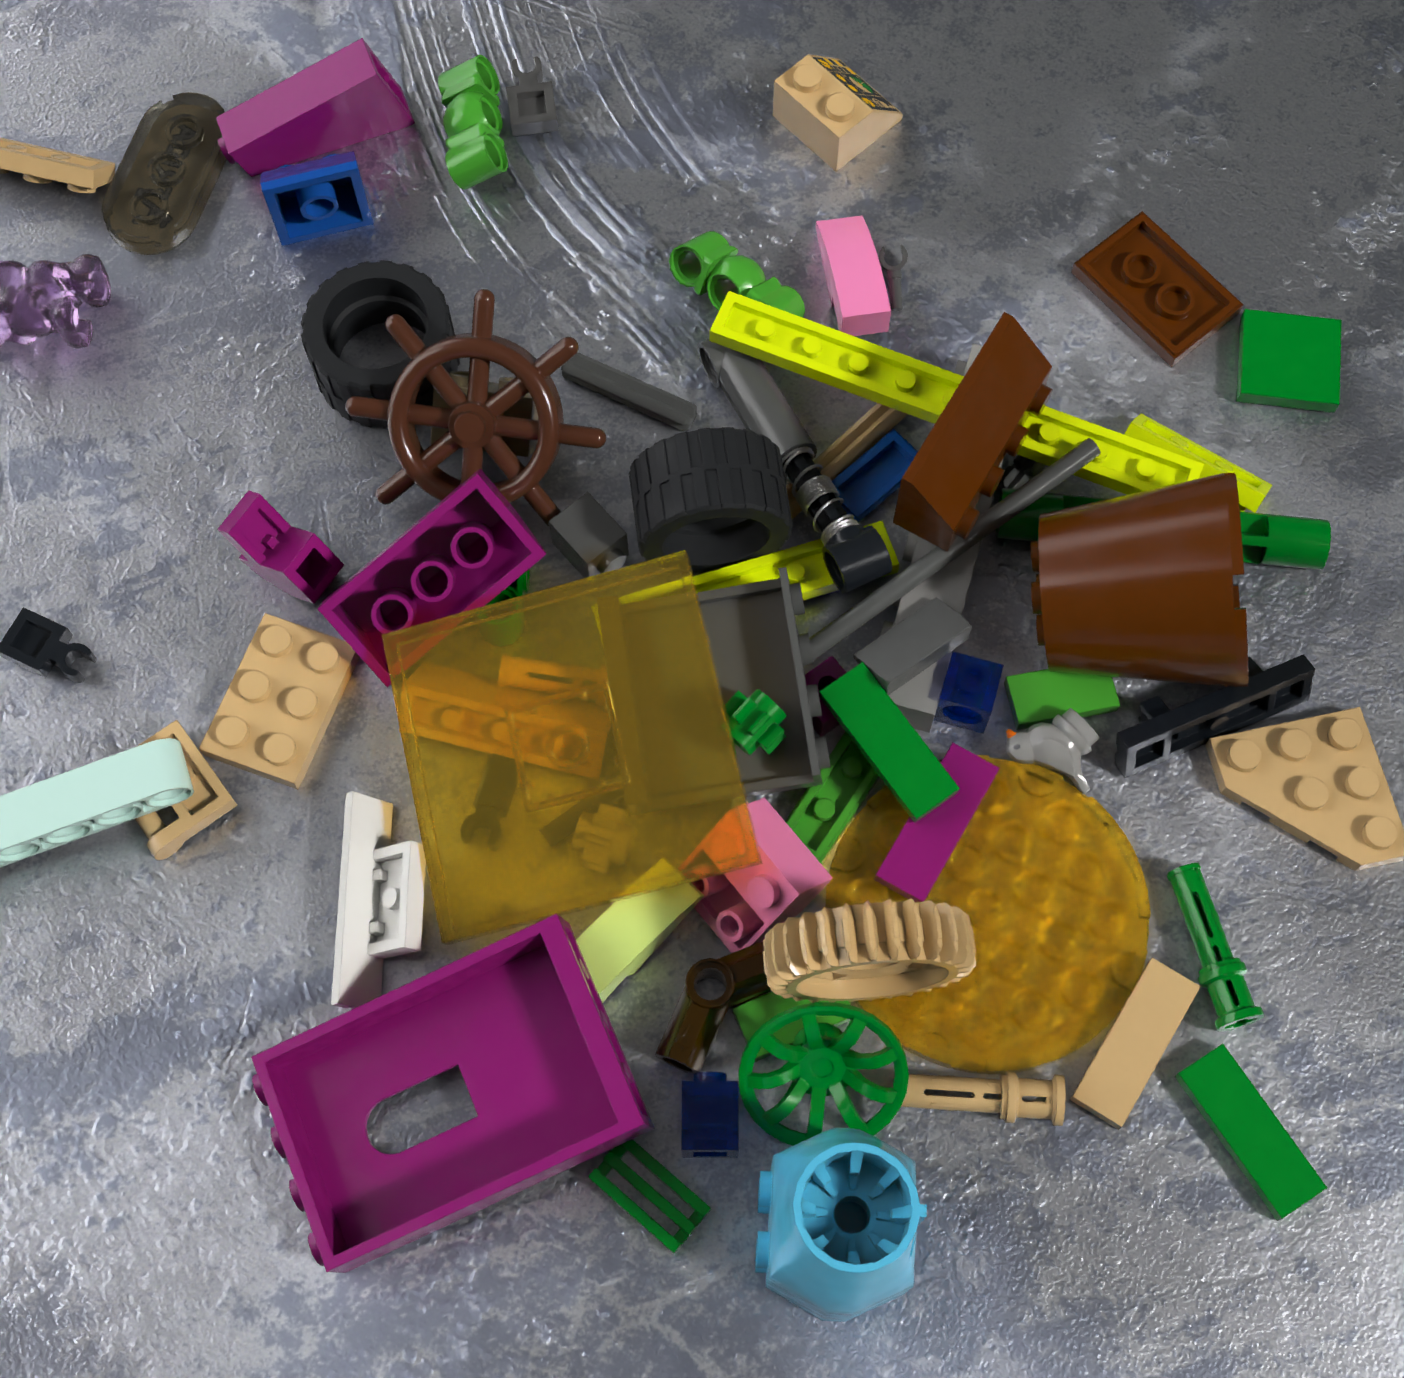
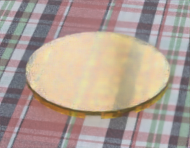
(1051, 914)

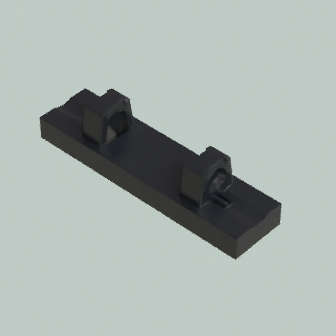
(1172, 732)

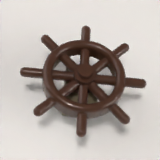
(476, 414)

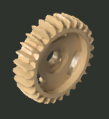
(869, 951)

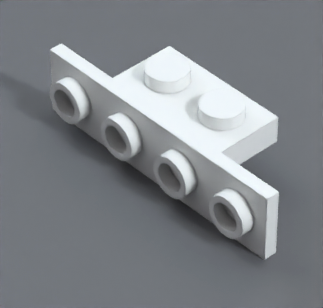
(376, 902)

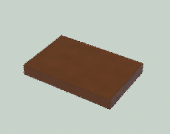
(1156, 288)

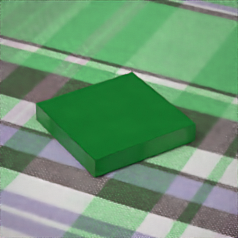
(1289, 360)

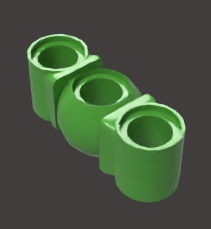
(472, 122)
(714, 268)

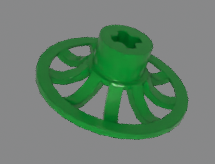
(822, 1066)

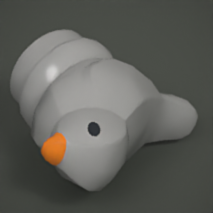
(1055, 746)

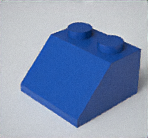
(316, 198)

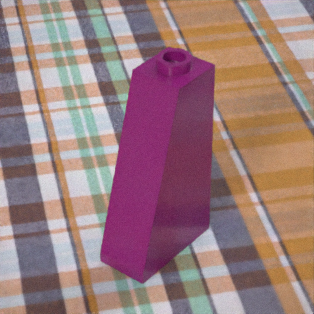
(315, 112)

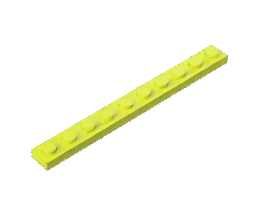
(926, 389)

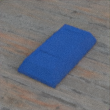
(874, 475)

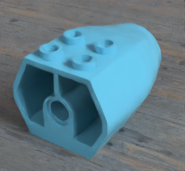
(839, 1224)

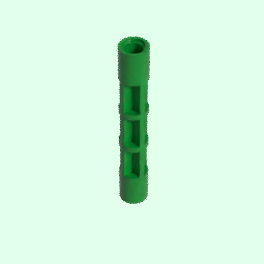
(1265, 537)

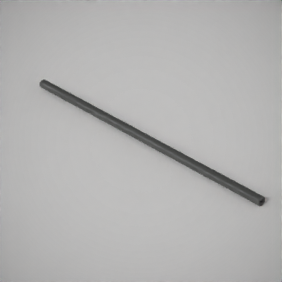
(939, 558)

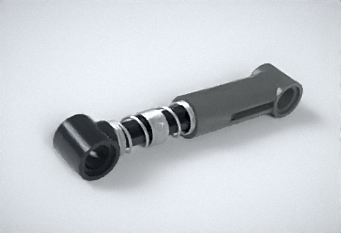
(849, 551)

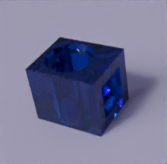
(968, 692)
(710, 1116)

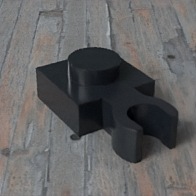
(42, 643)

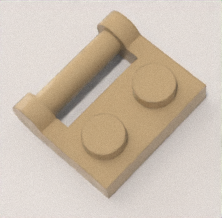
(197, 812)

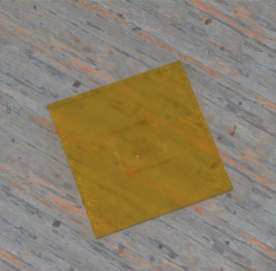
(569, 749)

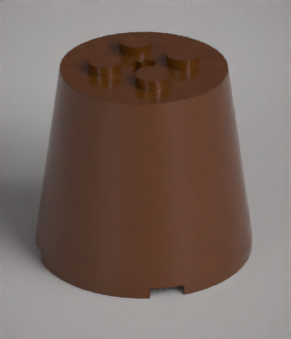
(1145, 585)

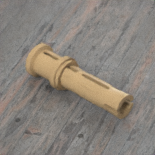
(1009, 1091)

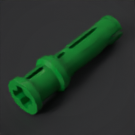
(1220, 970)

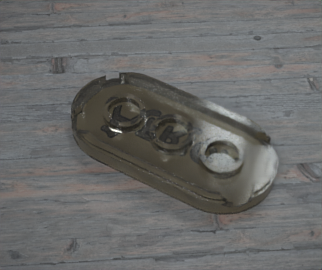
(165, 175)

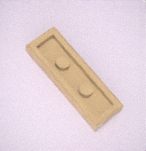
(1135, 1043)

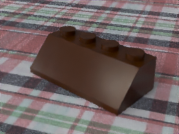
(973, 437)

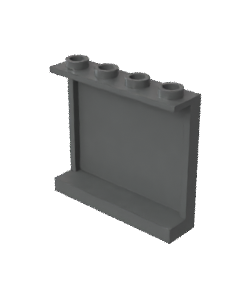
(760, 648)

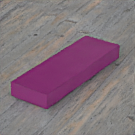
(927, 845)

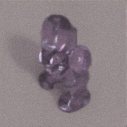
(46, 299)

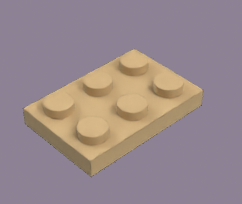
(280, 701)

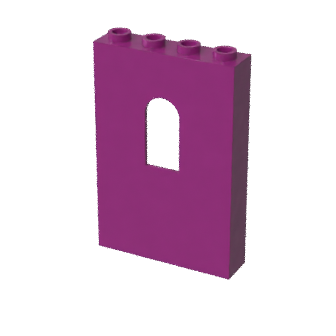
(534, 1062)

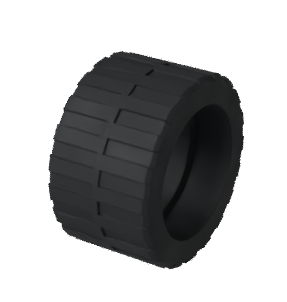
(360, 299)
(710, 495)

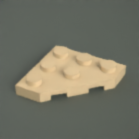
(1316, 783)

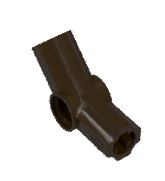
(699, 1020)

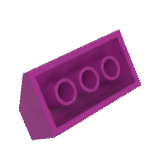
(437, 568)

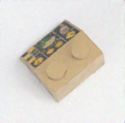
(831, 109)

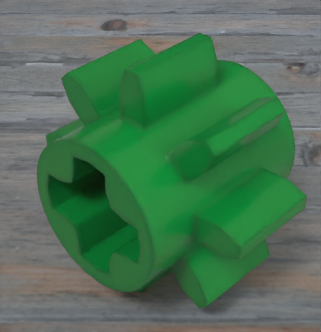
(755, 721)

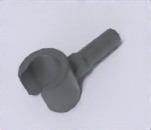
(894, 277)

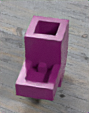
(277, 551)

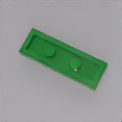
(888, 742)
(1250, 1132)

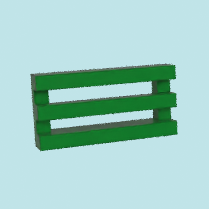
(686, 1225)

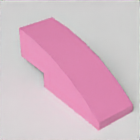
(853, 276)

